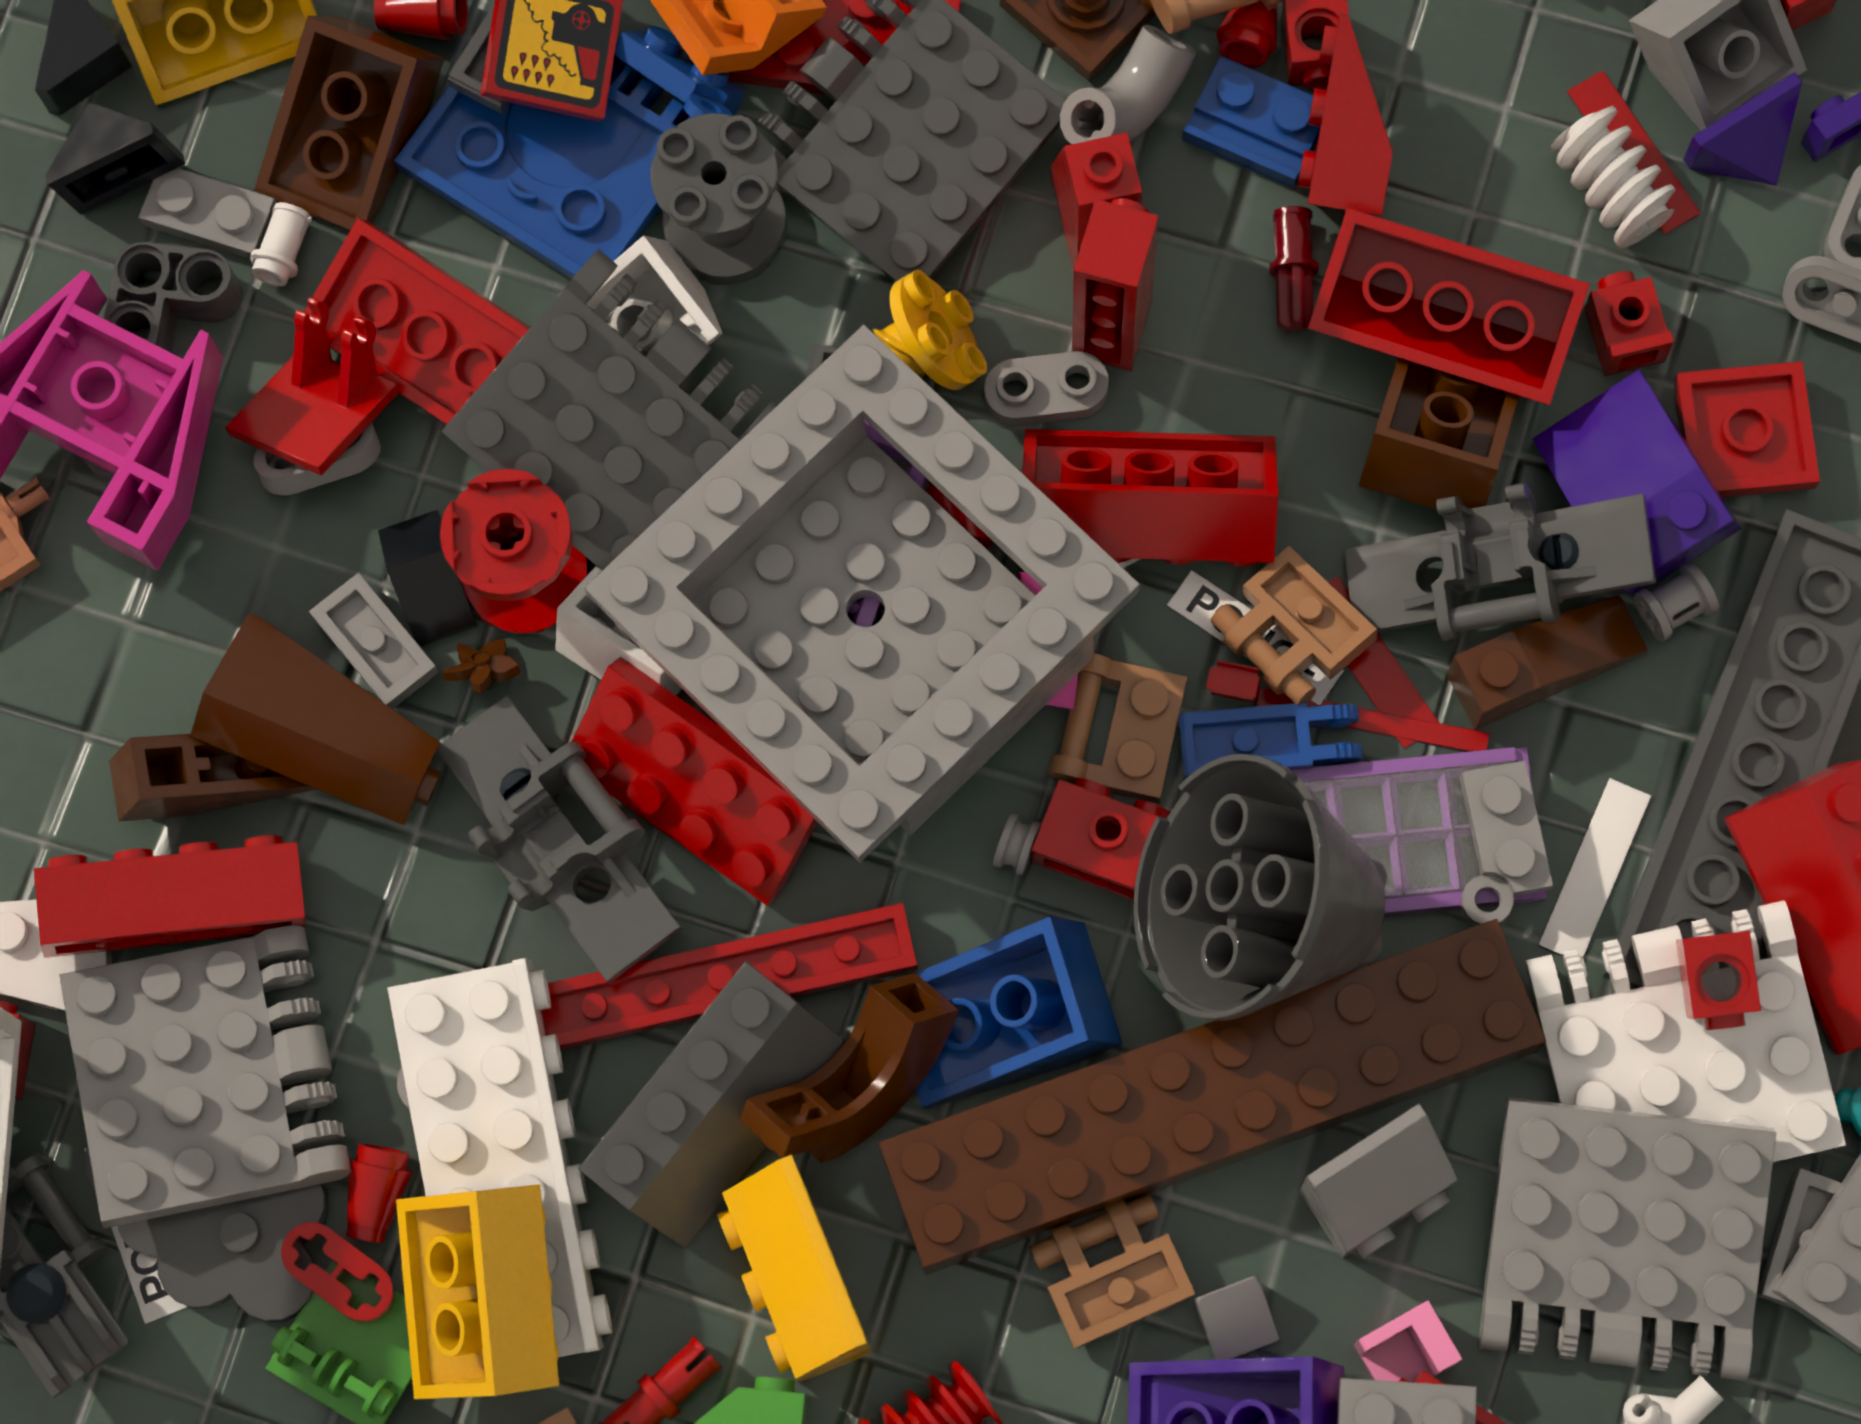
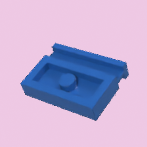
(1253, 121)

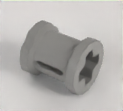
(1676, 602)

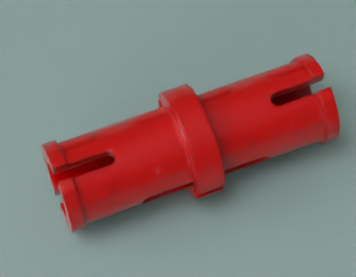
(666, 1388)

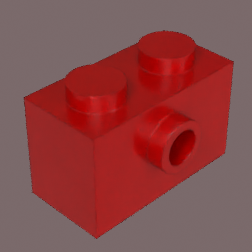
(1094, 836)

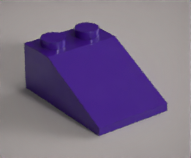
(1631, 447)
(1234, 1391)

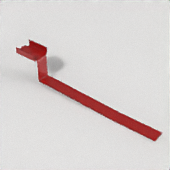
(1243, 684)

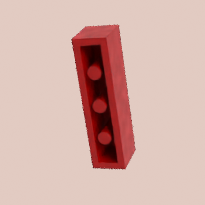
(1114, 281)
(167, 897)

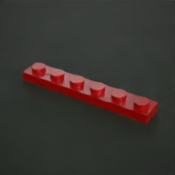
(686, 983)

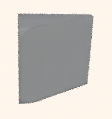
(1236, 1319)

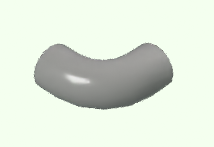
(1134, 93)

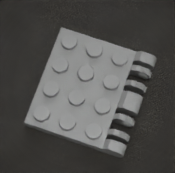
(190, 1080)
(1627, 1224)

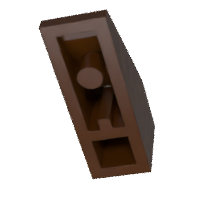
(1543, 660)
(187, 777)

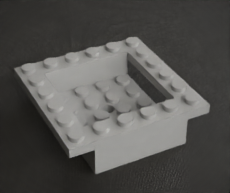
(766, 553)

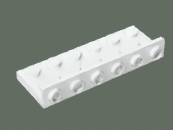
(493, 1119)

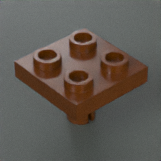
(1082, 31)

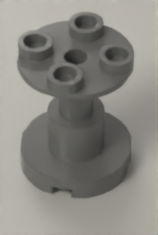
(719, 197)

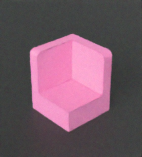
(1408, 1346)

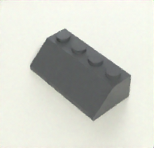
(684, 1129)

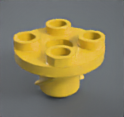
(933, 332)

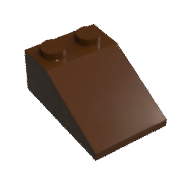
(346, 119)
(1438, 437)

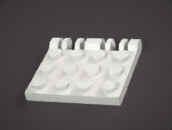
(1648, 1058)

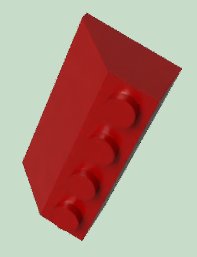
(1448, 306)
(1162, 492)
(1808, 853)

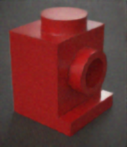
(1621, 342)

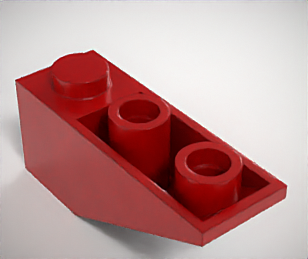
(1353, 142)

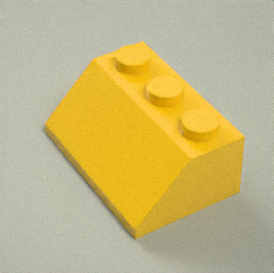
(207, 42)
(792, 1272)
(477, 1293)

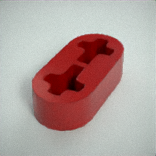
(328, 1285)

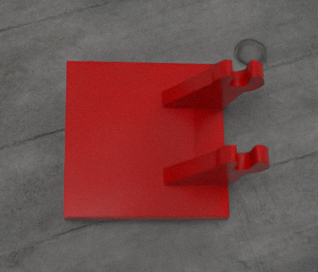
(313, 402)

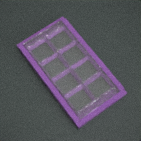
(1414, 824)

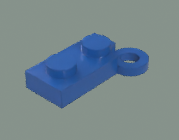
(661, 59)

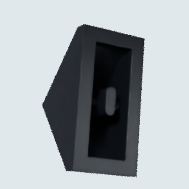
(77, 56)
(108, 158)
(424, 581)

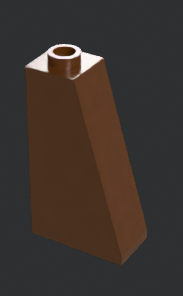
(314, 725)

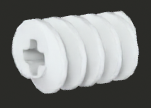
(1613, 177)

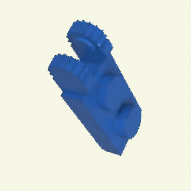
(1268, 732)

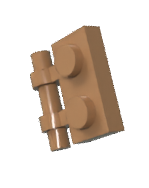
(1308, 613)
(1117, 1290)

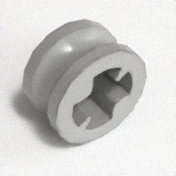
(1016, 844)

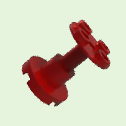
(512, 550)

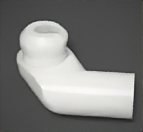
(1688, 1408)

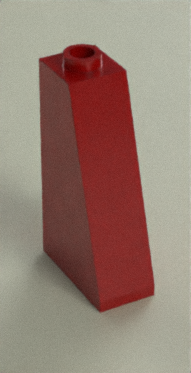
(1089, 172)

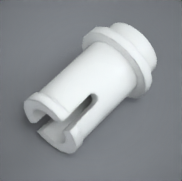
(280, 245)

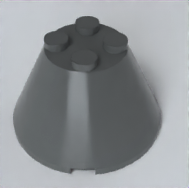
(1252, 892)

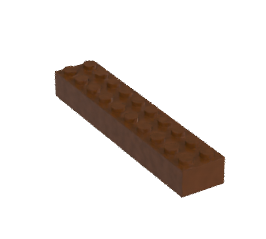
(1211, 1096)

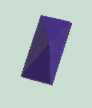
(1750, 138)

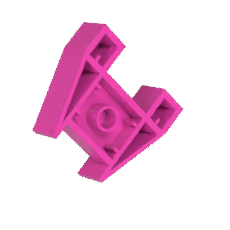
(116, 407)

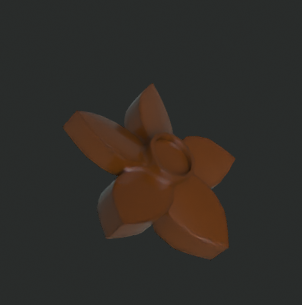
(483, 665)

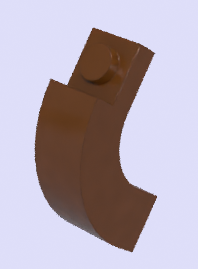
(865, 1081)

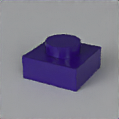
(1833, 126)

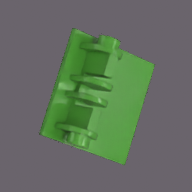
(347, 1363)

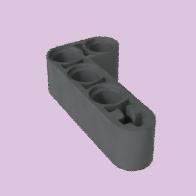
(169, 298)

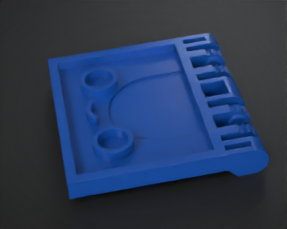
(548, 176)

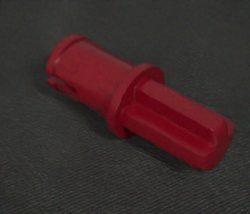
(1293, 267)

